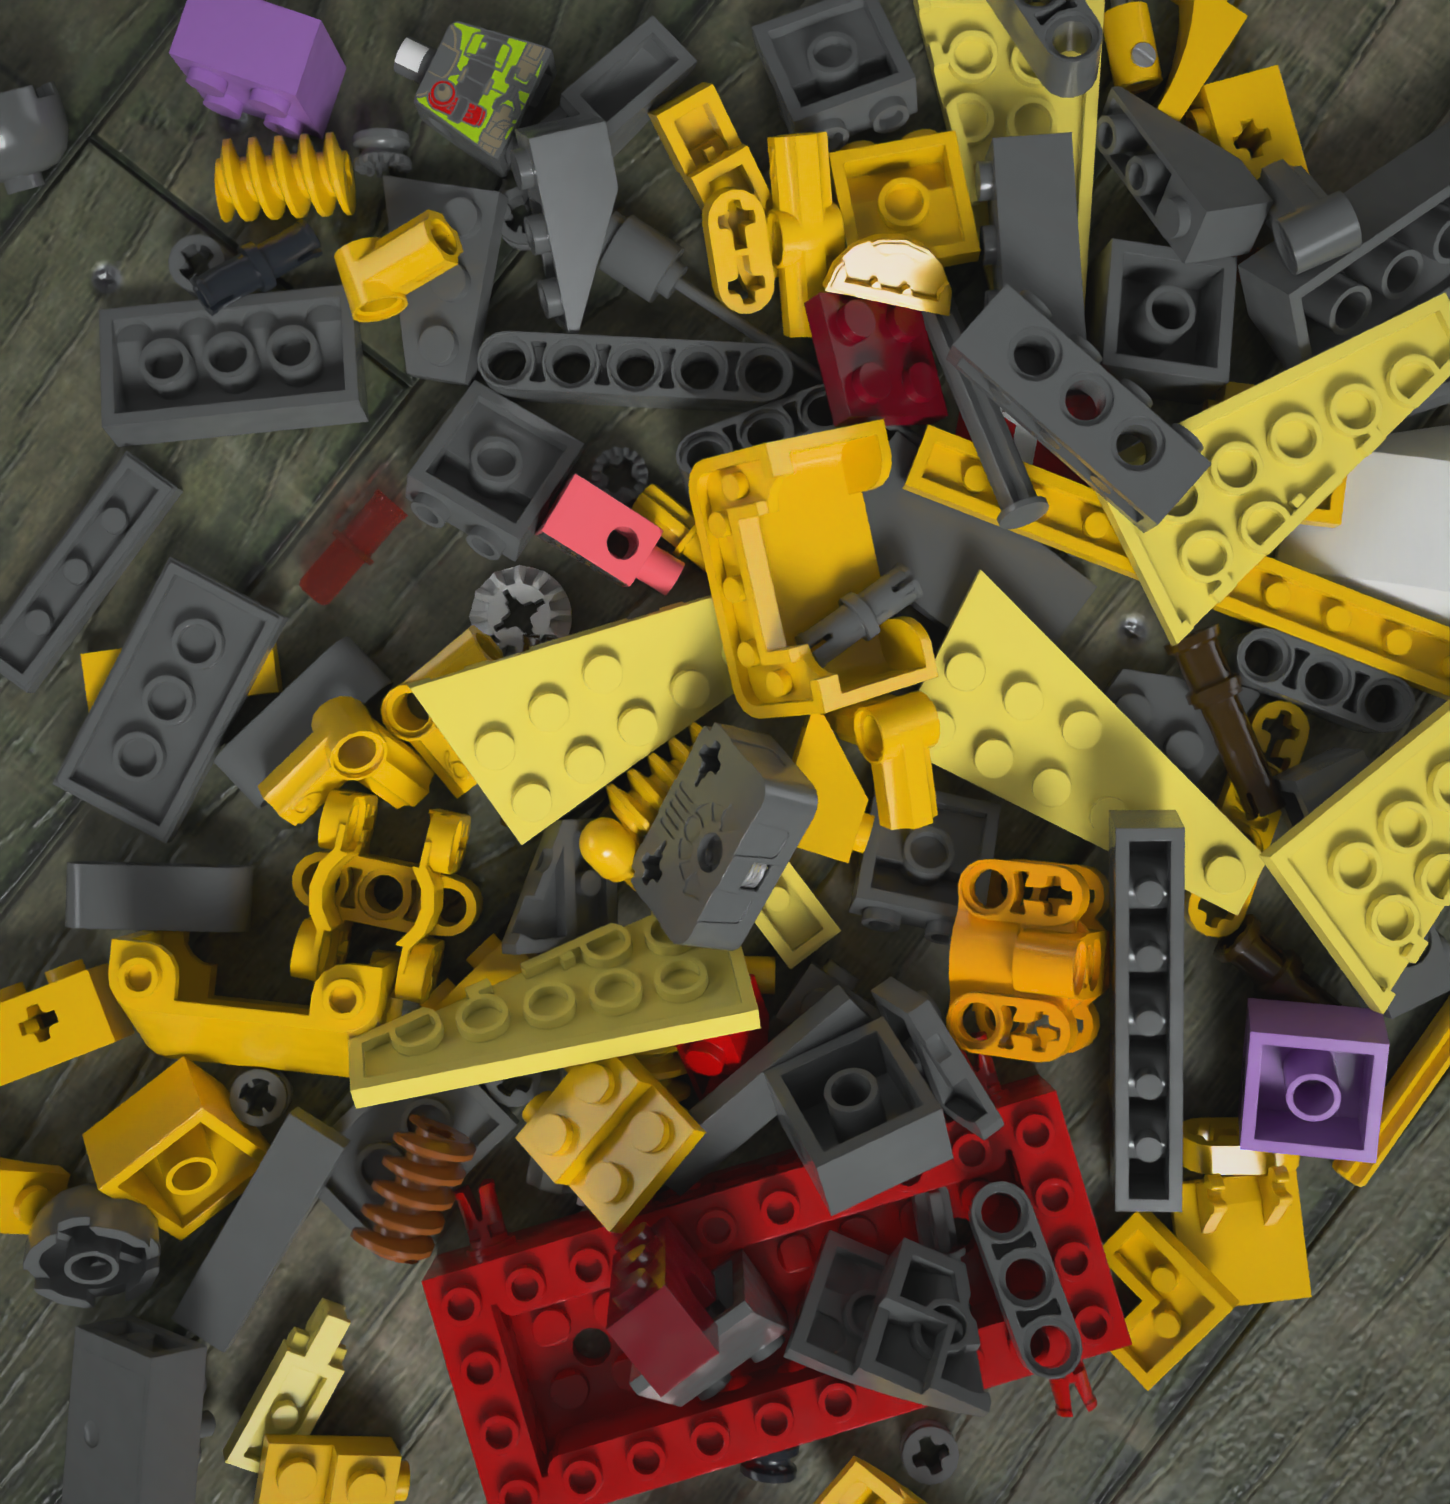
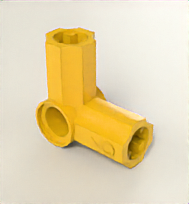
(424, 736)
(896, 740)
(344, 748)

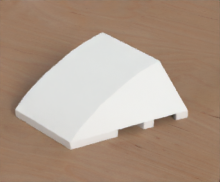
(1391, 527)

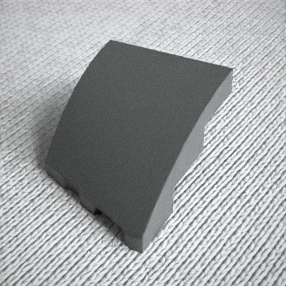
(892, 1324)

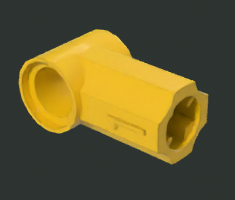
(385, 269)

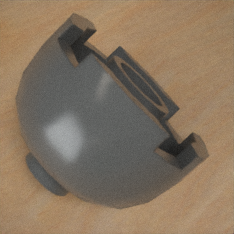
(31, 135)
(92, 1247)

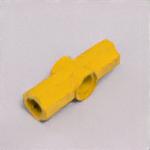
(804, 223)

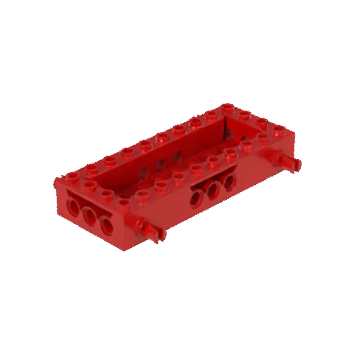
(578, 1433)

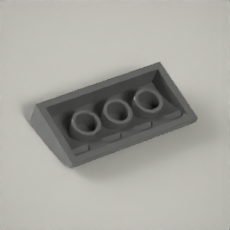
(245, 371)

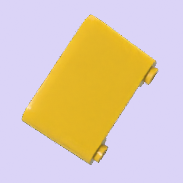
(779, 549)
(177, 1014)

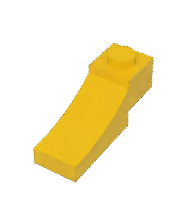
(1202, 39)
(711, 156)

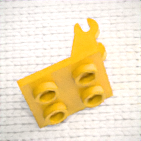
(1247, 1233)

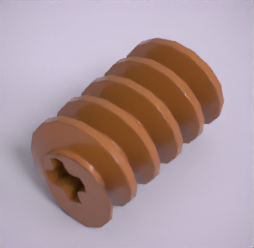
(417, 1191)

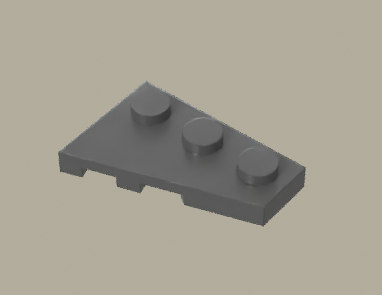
(449, 313)

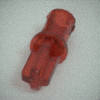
(351, 548)

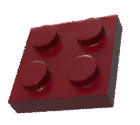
(874, 361)

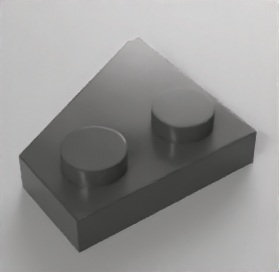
(1163, 715)
(560, 894)

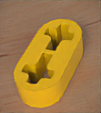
(753, 248)
(1214, 1147)

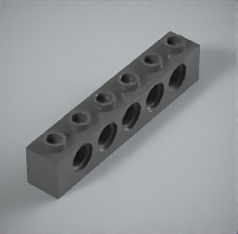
(1146, 1009)

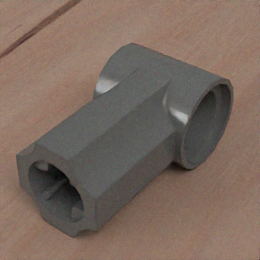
(1305, 220)

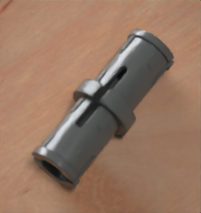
(861, 614)

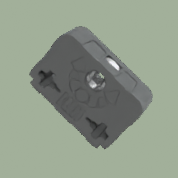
(723, 837)

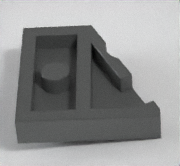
(936, 1056)

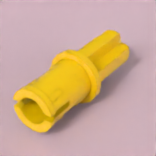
(674, 520)

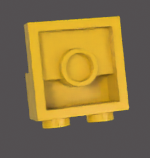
(908, 190)
(609, 1136)
(331, 1470)

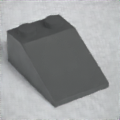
(748, 1324)

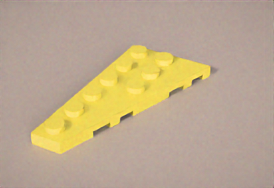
(994, 93)
(1278, 458)
(578, 709)
(1055, 745)
(1376, 861)
(569, 1007)

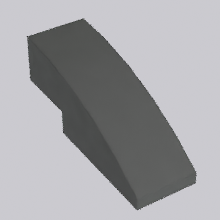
(628, 83)

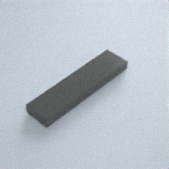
(82, 570)
(744, 1101)
(261, 1229)

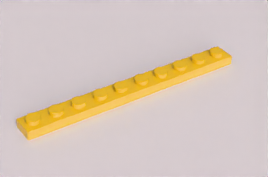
(1266, 597)

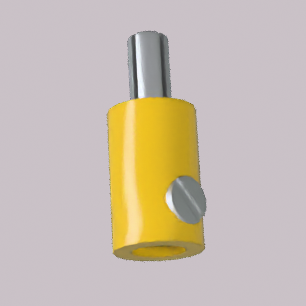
(1131, 46)

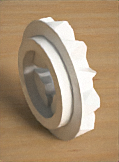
(528, 587)

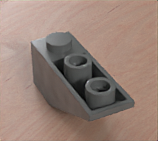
(1185, 183)
(571, 198)

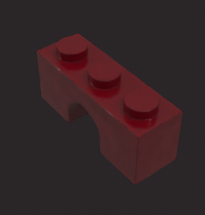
(660, 1304)

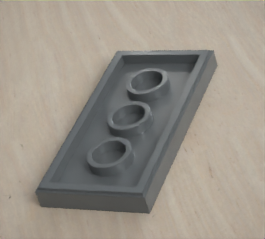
(950, 547)
(170, 700)

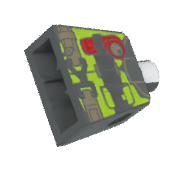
(478, 88)

